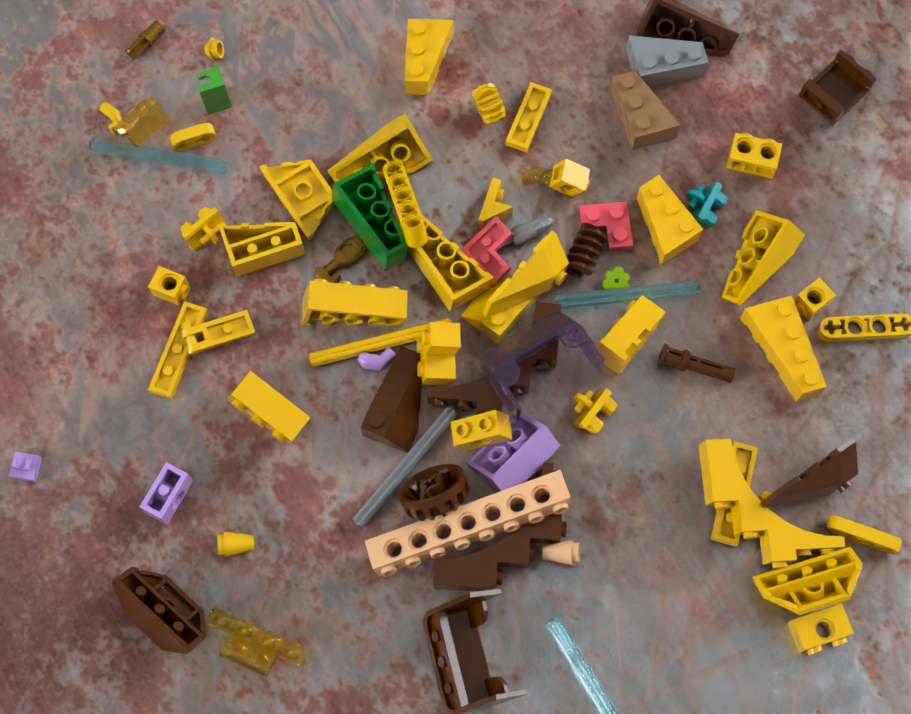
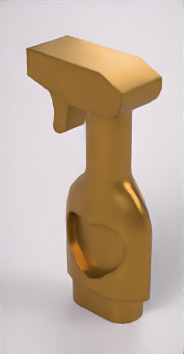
(344, 255)

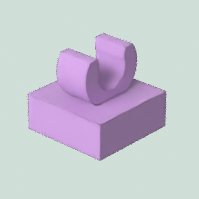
(25, 466)

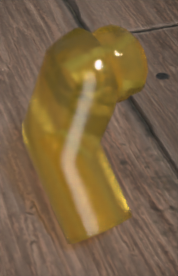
(537, 173)

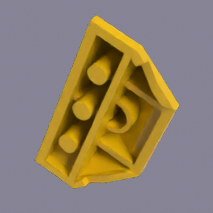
(812, 582)

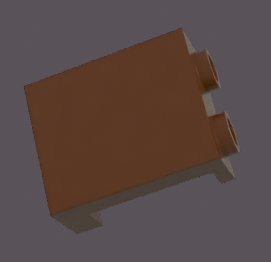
(837, 87)

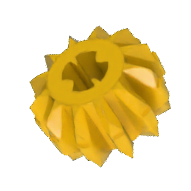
(489, 103)

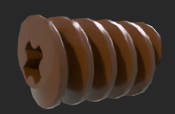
(585, 250)

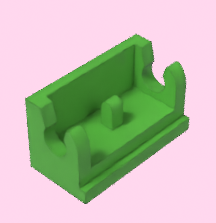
(214, 93)

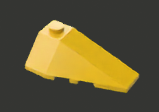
(392, 142)
(532, 278)

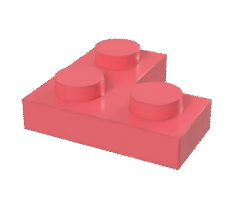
(612, 218)
(484, 247)

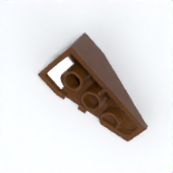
(679, 22)

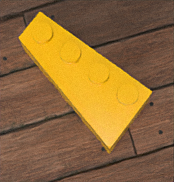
(449, 269)
(353, 304)

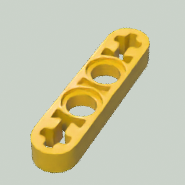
(865, 323)

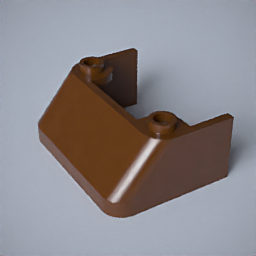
(460, 656)

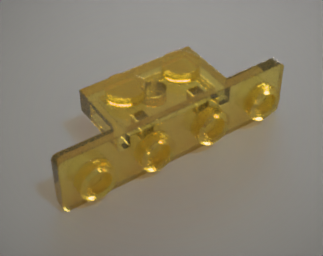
(253, 646)

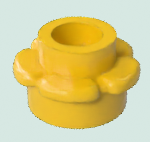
(214, 49)

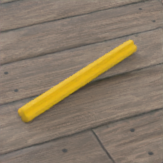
(369, 344)

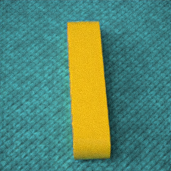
(405, 204)

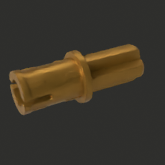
(145, 39)

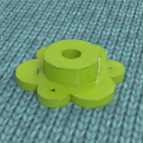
(617, 272)

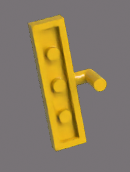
(723, 525)

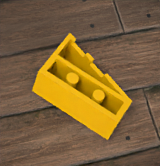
(260, 245)
(630, 333)
(268, 408)

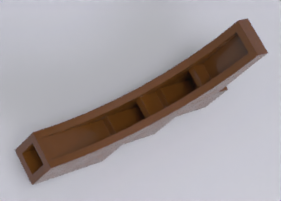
(481, 393)
(479, 569)

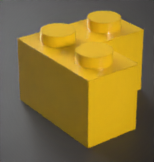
(438, 350)

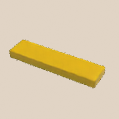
(175, 353)

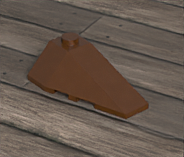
(396, 406)
(821, 478)

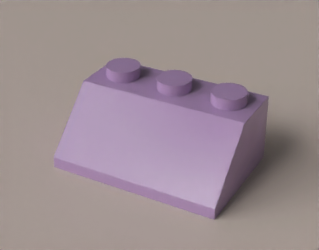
(515, 460)

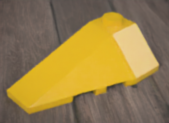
(766, 247)
(499, 324)

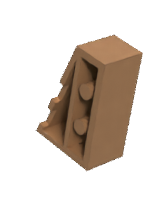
(641, 112)

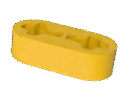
(193, 137)

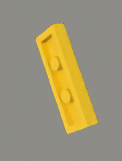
(528, 117)

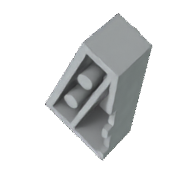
(666, 60)

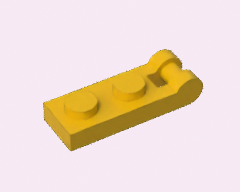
(218, 332)

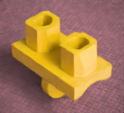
(204, 229)
(587, 418)

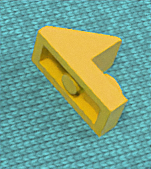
(493, 206)

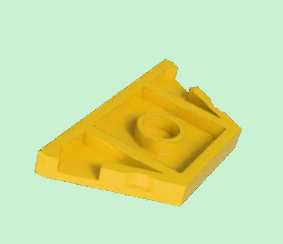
(301, 192)

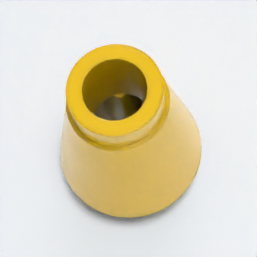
(234, 543)

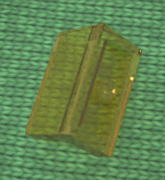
(141, 122)

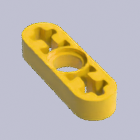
(863, 534)

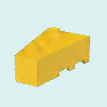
(424, 52)
(667, 219)

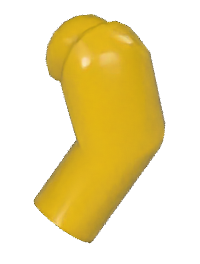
(110, 112)

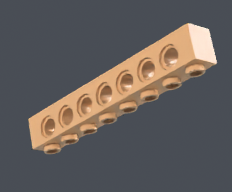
(478, 511)

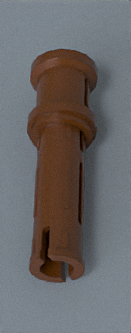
(684, 360)

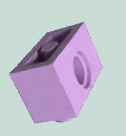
(166, 493)

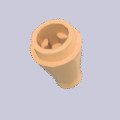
(563, 552)

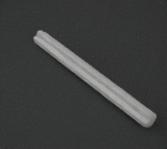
(406, 465)

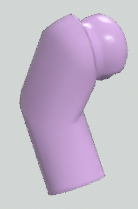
(376, 362)

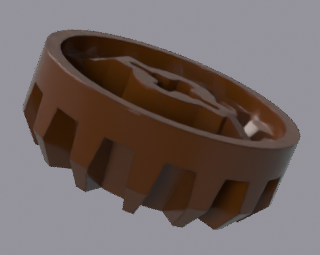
(434, 491)

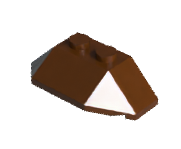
(161, 610)

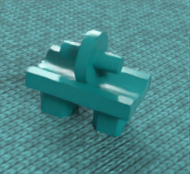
(702, 200)

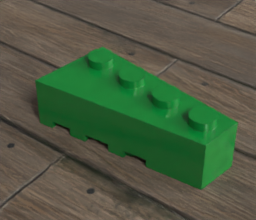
(370, 214)

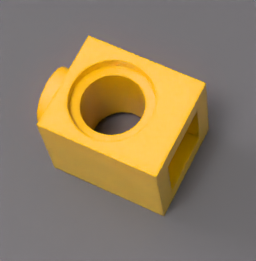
(570, 178)
(165, 277)
(818, 291)

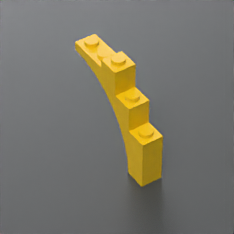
(726, 487)

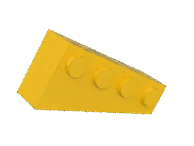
(786, 345)

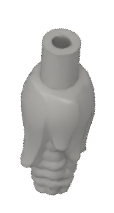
(529, 230)

